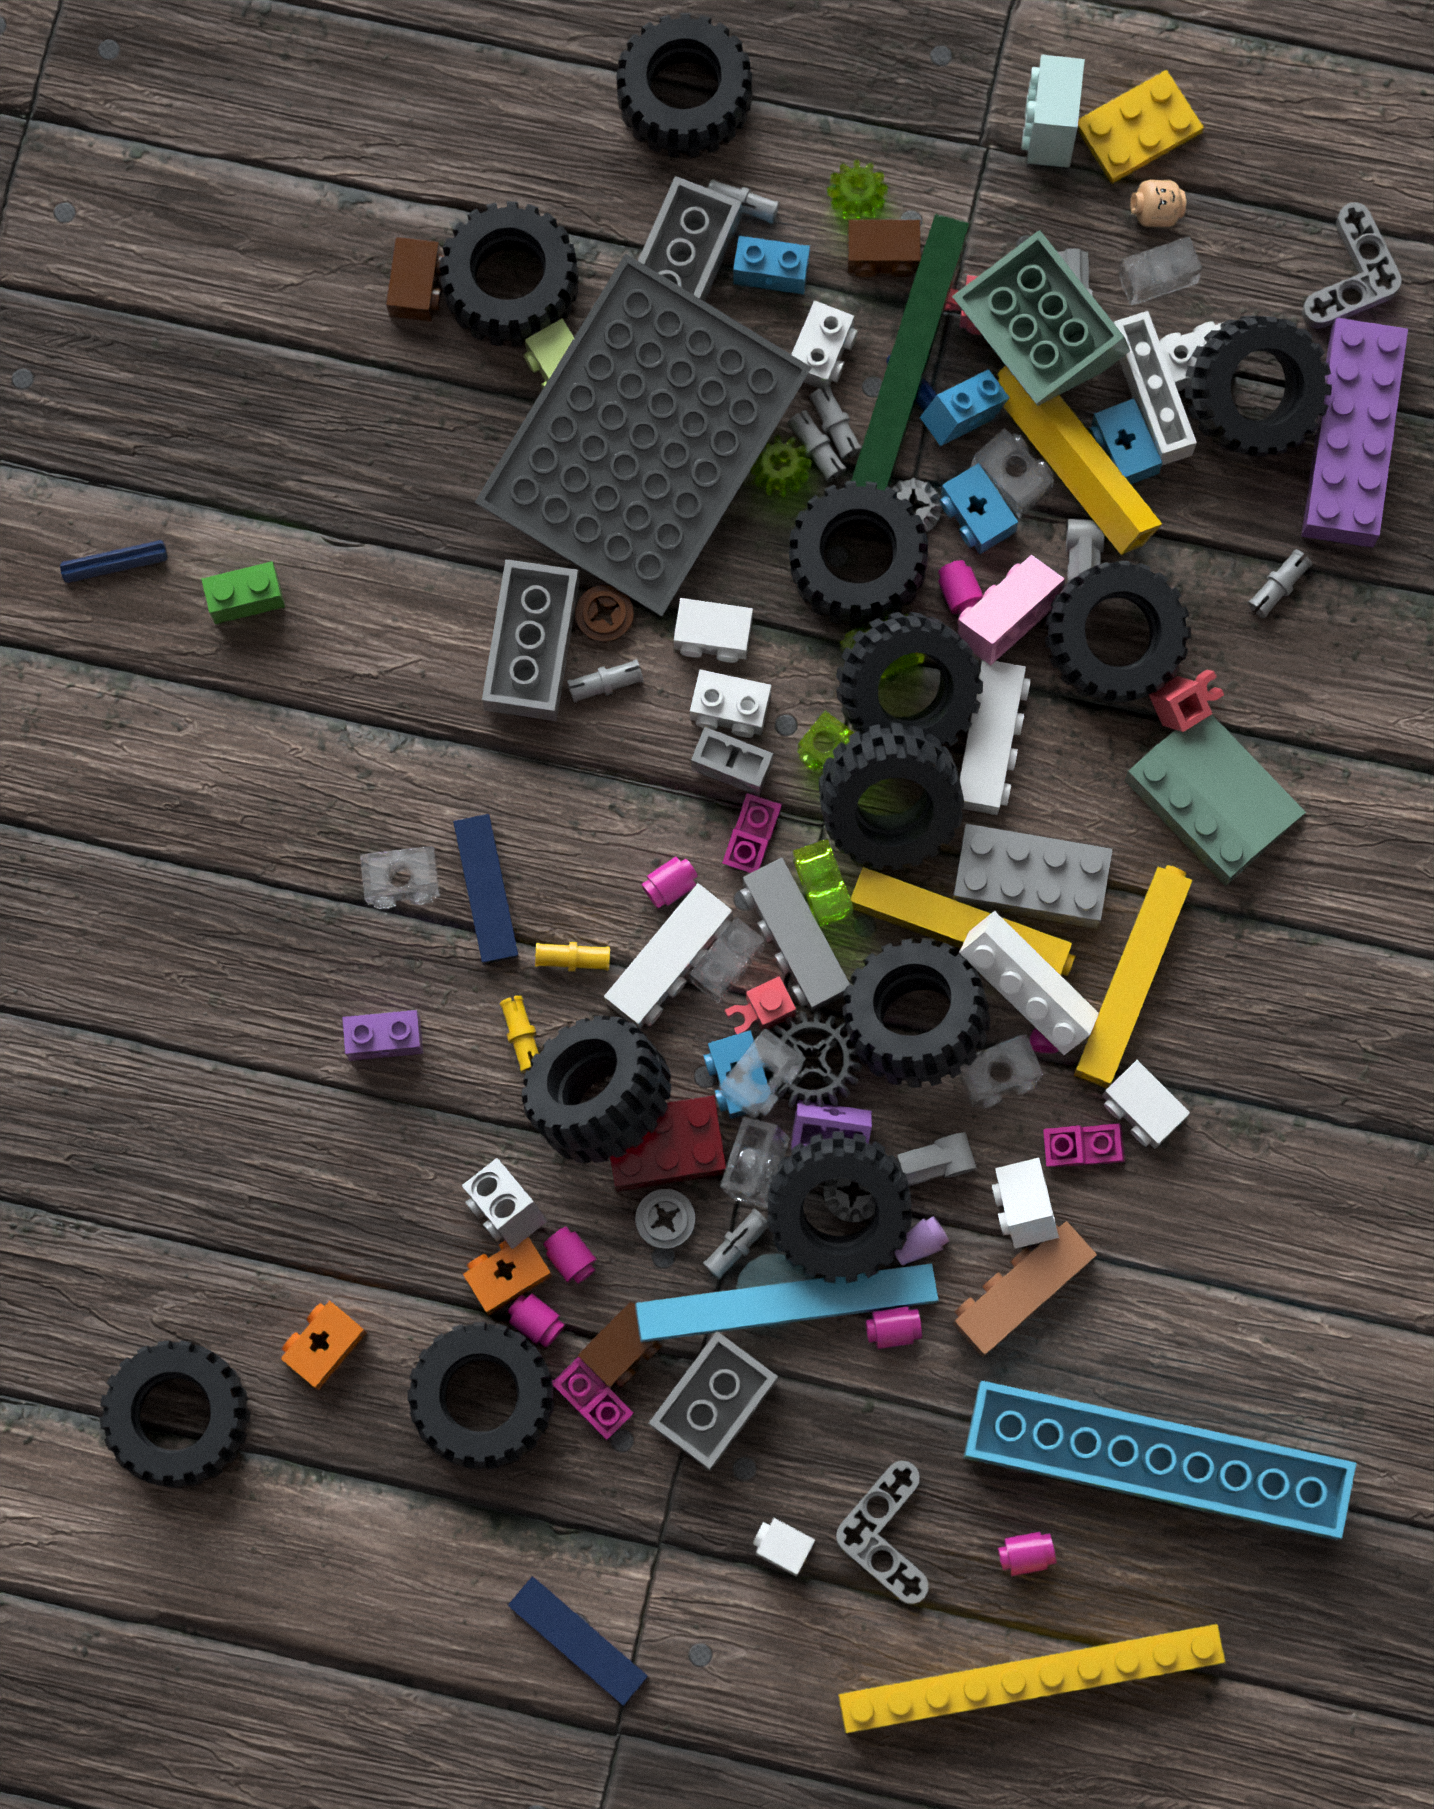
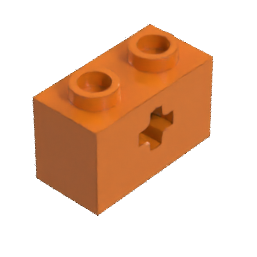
(497, 1293)
(342, 1338)

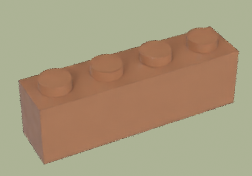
(1022, 1290)

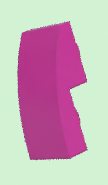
(752, 833)
(1083, 1145)
(592, 1398)

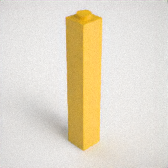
(1082, 466)
(943, 917)
(1133, 976)

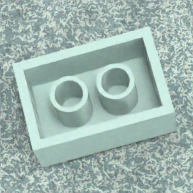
(1053, 110)

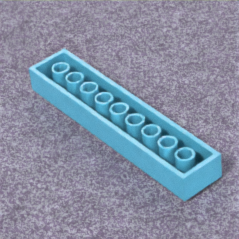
(1160, 1460)

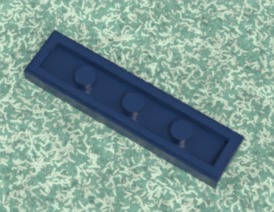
(486, 889)
(577, 1640)

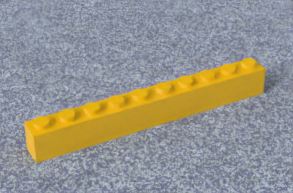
(1031, 1678)

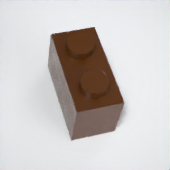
(883, 247)
(414, 279)
(618, 1349)

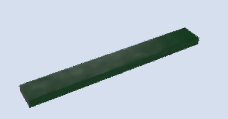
(911, 352)

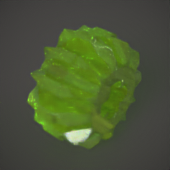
(857, 177)
(788, 475)

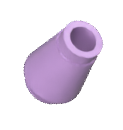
(922, 1240)

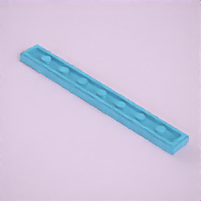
(784, 1303)

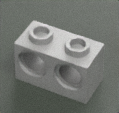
(732, 761)
(503, 1203)

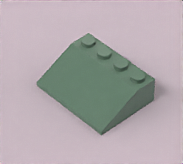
(1042, 320)
(1214, 797)

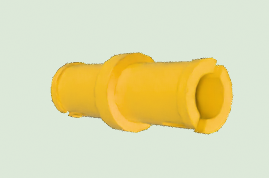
(572, 956)
(520, 1031)

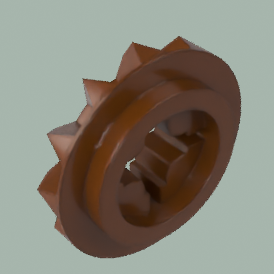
(609, 598)

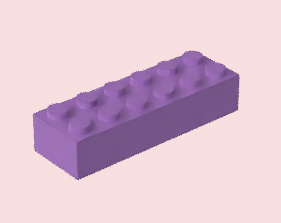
(1355, 433)

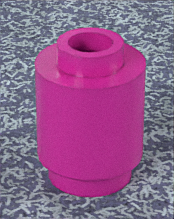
(959, 586)
(670, 882)
(570, 1255)
(535, 1320)
(894, 1327)
(1027, 1553)

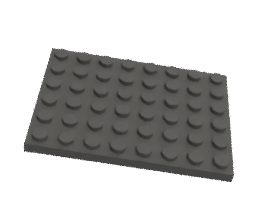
(643, 435)

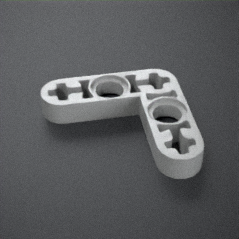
(1365, 281)
(873, 1542)

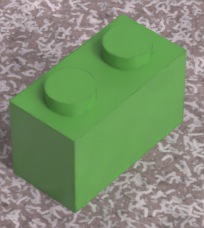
(243, 592)

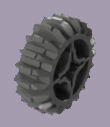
(834, 1037)

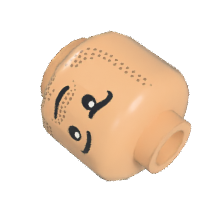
(1158, 203)

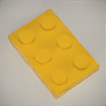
(1139, 126)

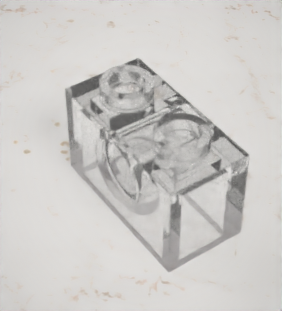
(1160, 271)
(1017, 492)
(381, 866)
(727, 960)
(765, 1052)
(1017, 1057)
(754, 1161)

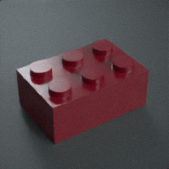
(678, 1150)

